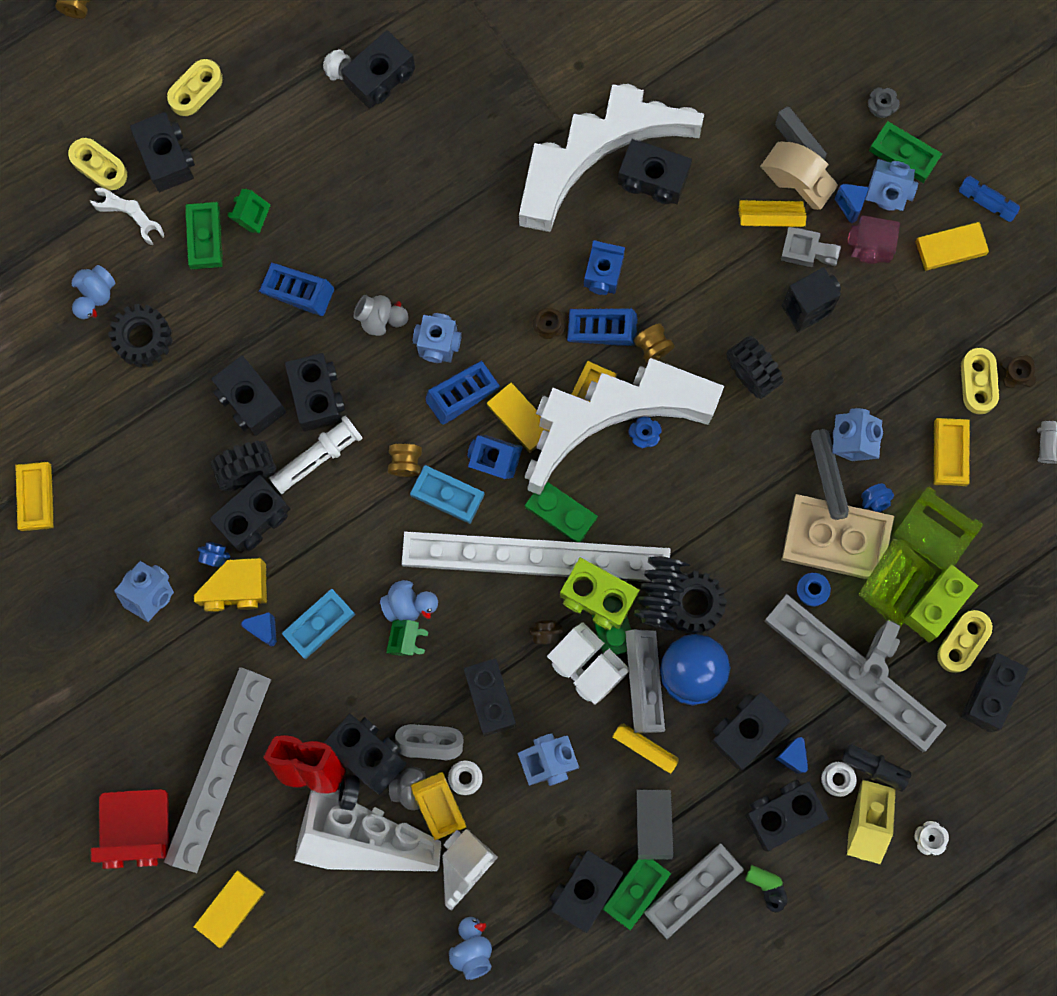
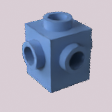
(891, 185)
(438, 348)
(857, 435)
(144, 590)
(548, 760)

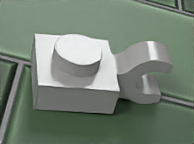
(804, 246)
(883, 645)

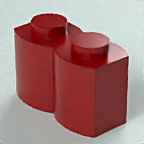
(305, 764)

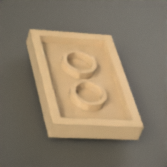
(840, 546)

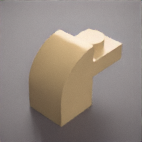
(800, 168)

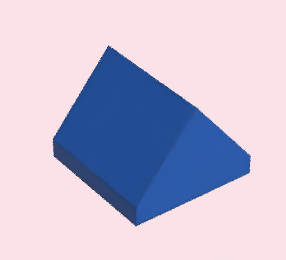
(850, 200)
(262, 627)
(794, 756)

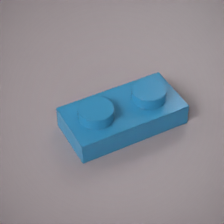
(447, 494)
(318, 624)

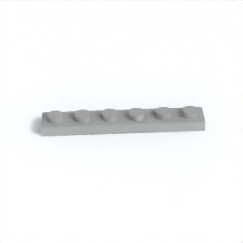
(843, 665)
(217, 770)

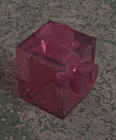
(874, 239)

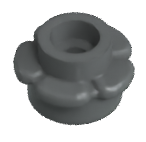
(883, 110)

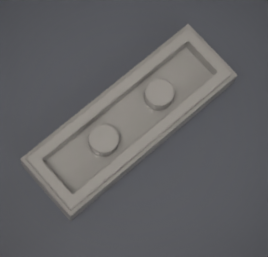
(645, 681)
(693, 891)

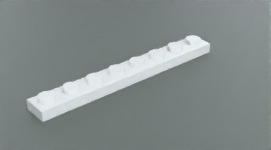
(524, 555)

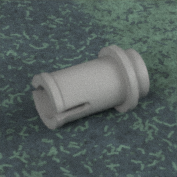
(1048, 442)

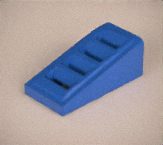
(315, 297)
(603, 315)
(455, 408)

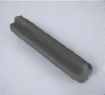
(829, 474)

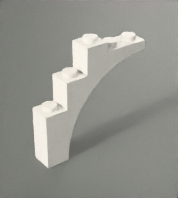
(589, 140)
(661, 392)

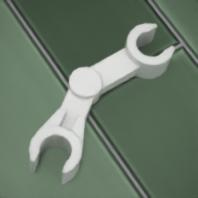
(114, 203)

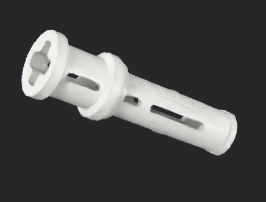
(328, 446)

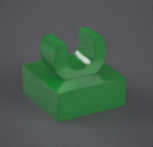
(249, 211)
(403, 638)

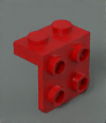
(132, 828)

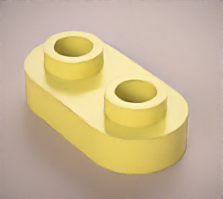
(192, 87)
(99, 165)
(980, 382)
(964, 642)

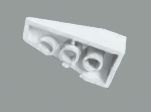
(361, 839)
(464, 865)

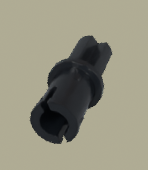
(876, 767)

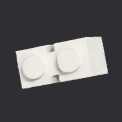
(575, 652)

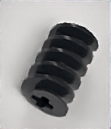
(660, 592)

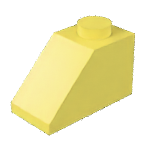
(872, 822)

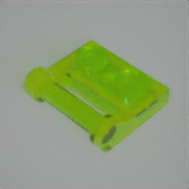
(930, 537)
(891, 578)

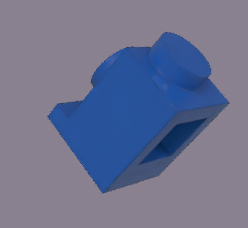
(605, 255)
(481, 460)

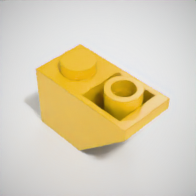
(235, 583)

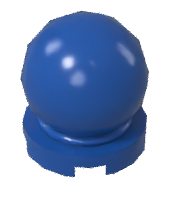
(694, 669)

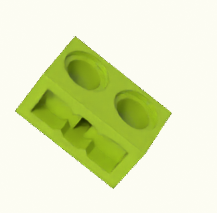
(603, 586)
(940, 603)

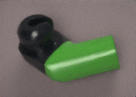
(771, 886)

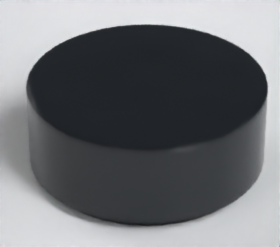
(348, 792)

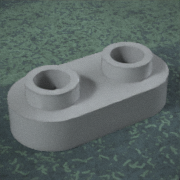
(429, 742)

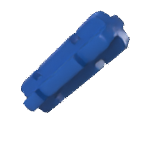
(989, 198)

